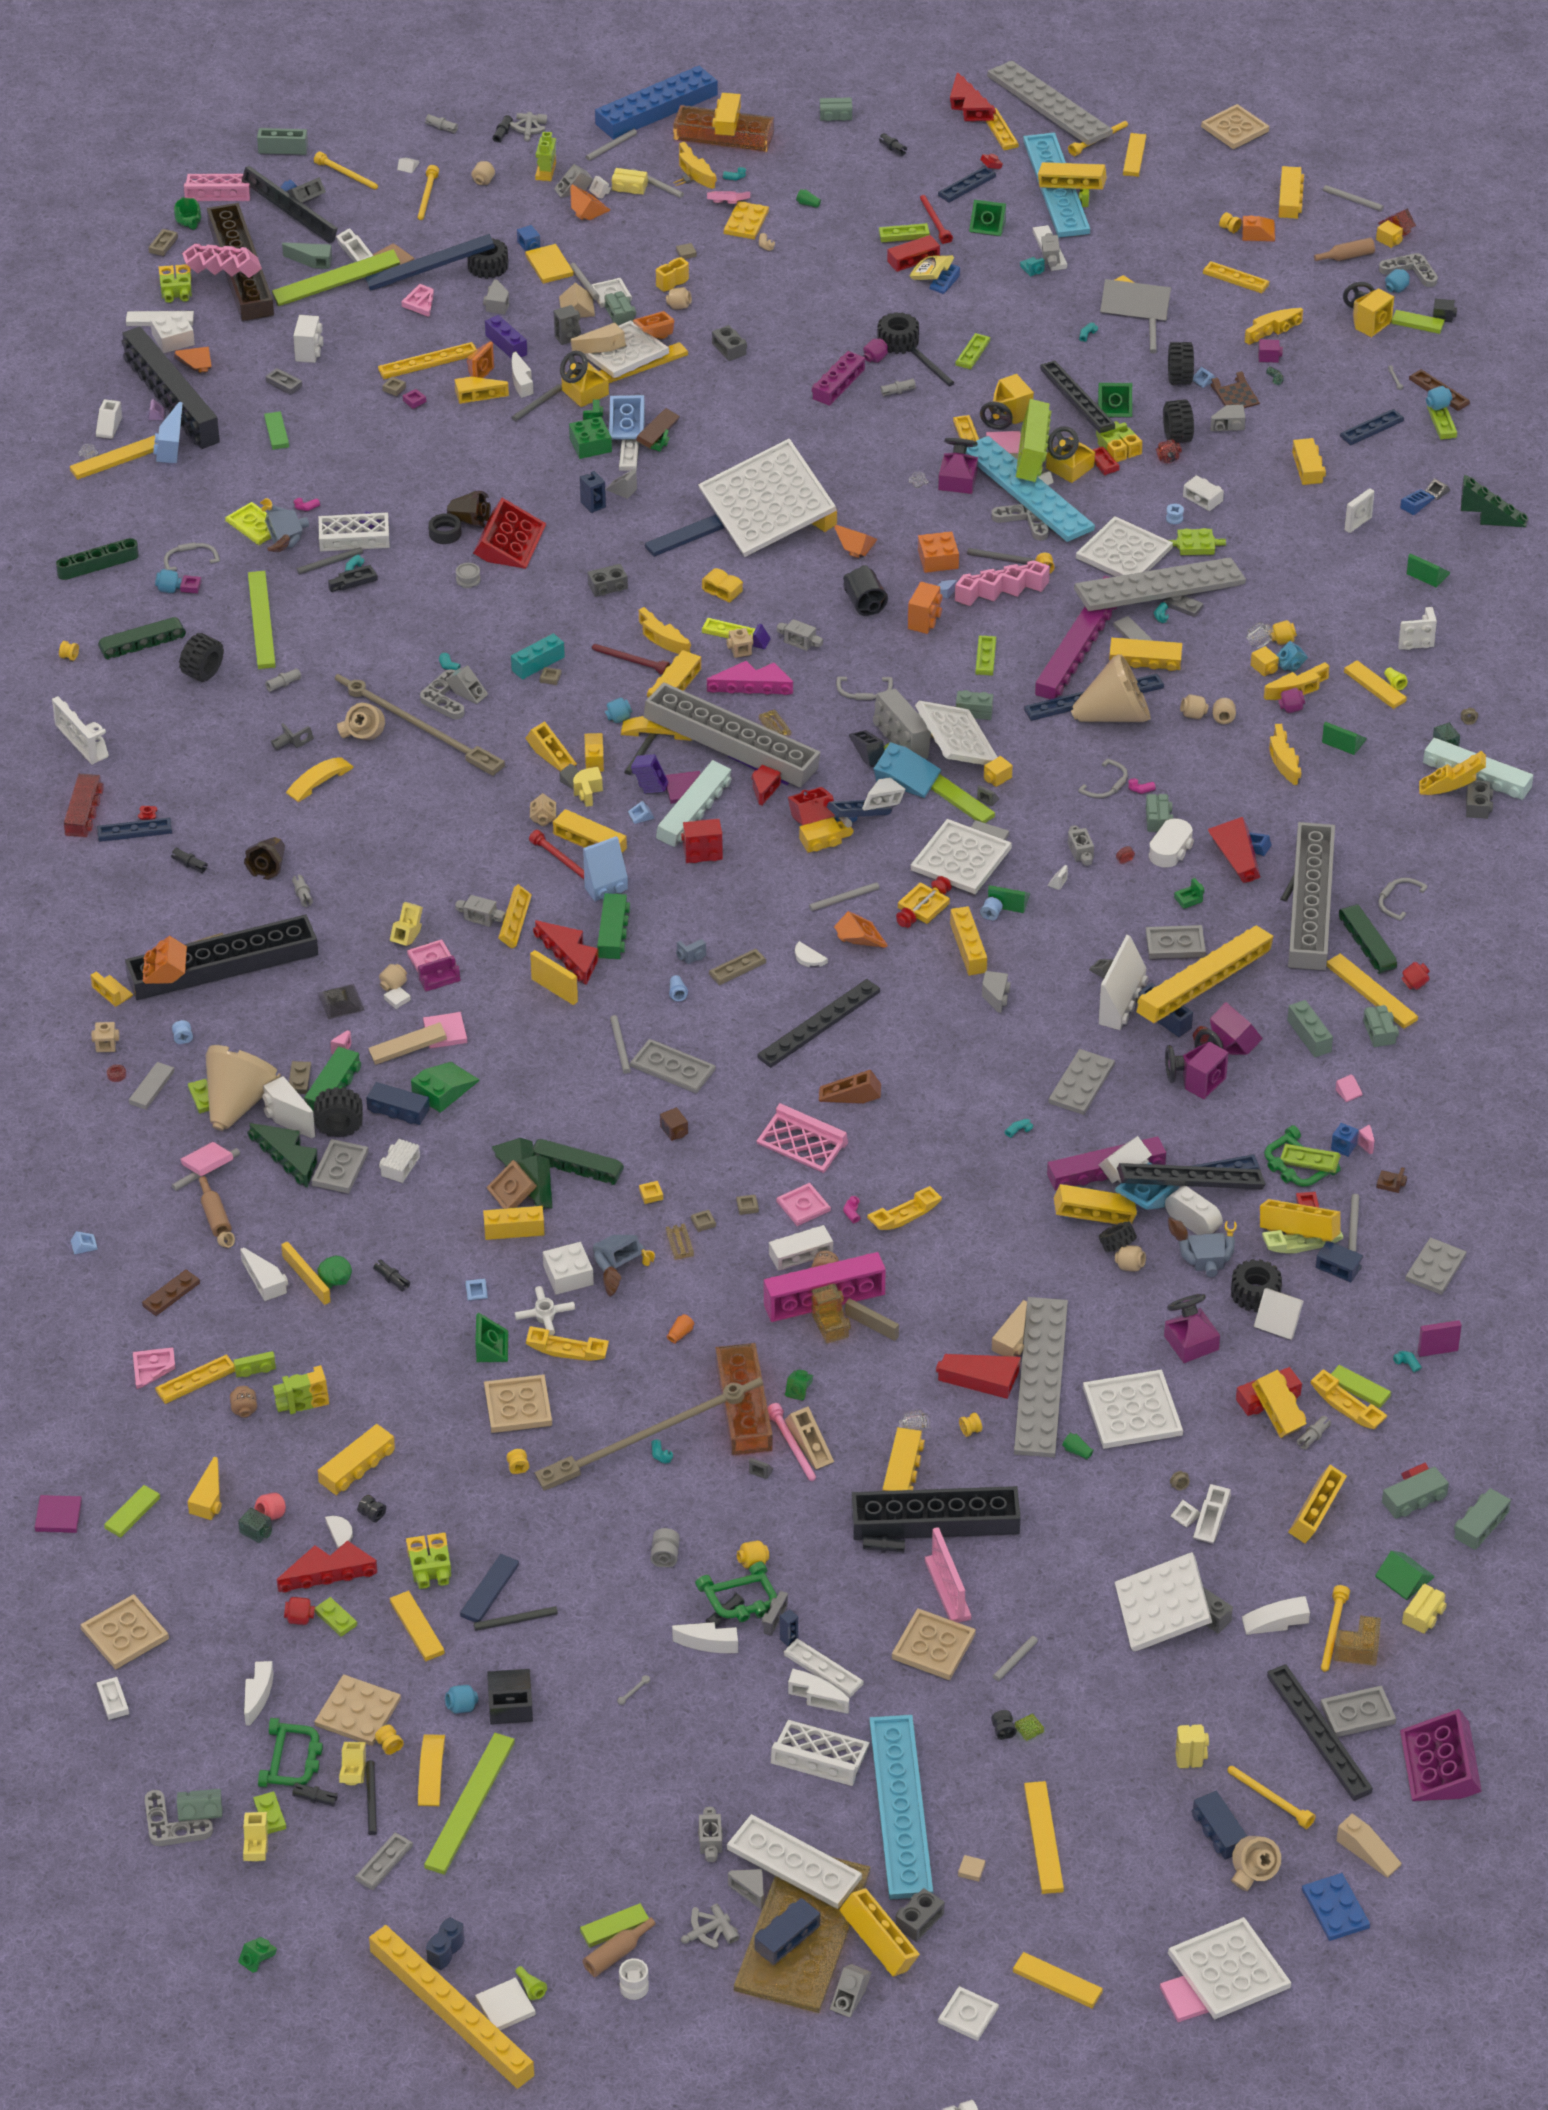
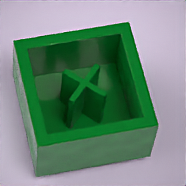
(590, 437)

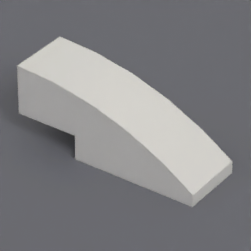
(353, 245)
(521, 376)
(1212, 1513)
(1277, 1616)
(706, 1637)
(258, 1690)
(817, 1691)

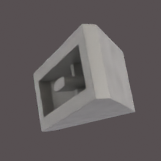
(624, 485)
(748, 1884)

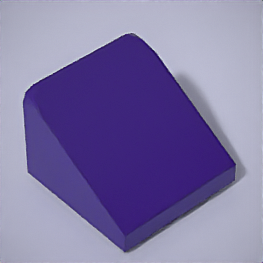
(760, 637)

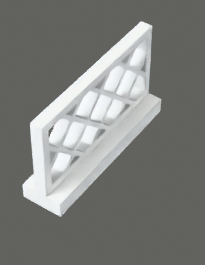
(353, 539)
(816, 1762)

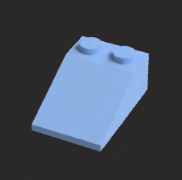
(626, 416)
(168, 437)
(604, 869)

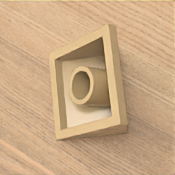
(579, 299)

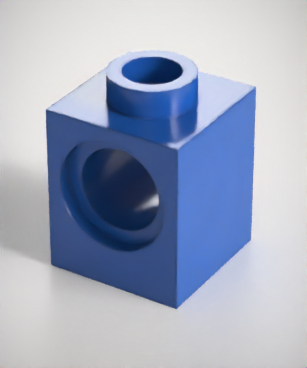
(528, 238)
(1344, 1139)

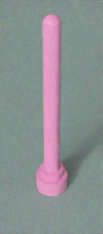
(776, 1414)

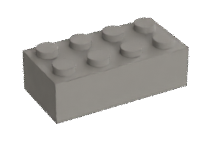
(901, 722)

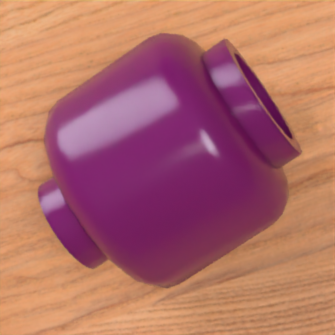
(875, 350)
(1292, 700)

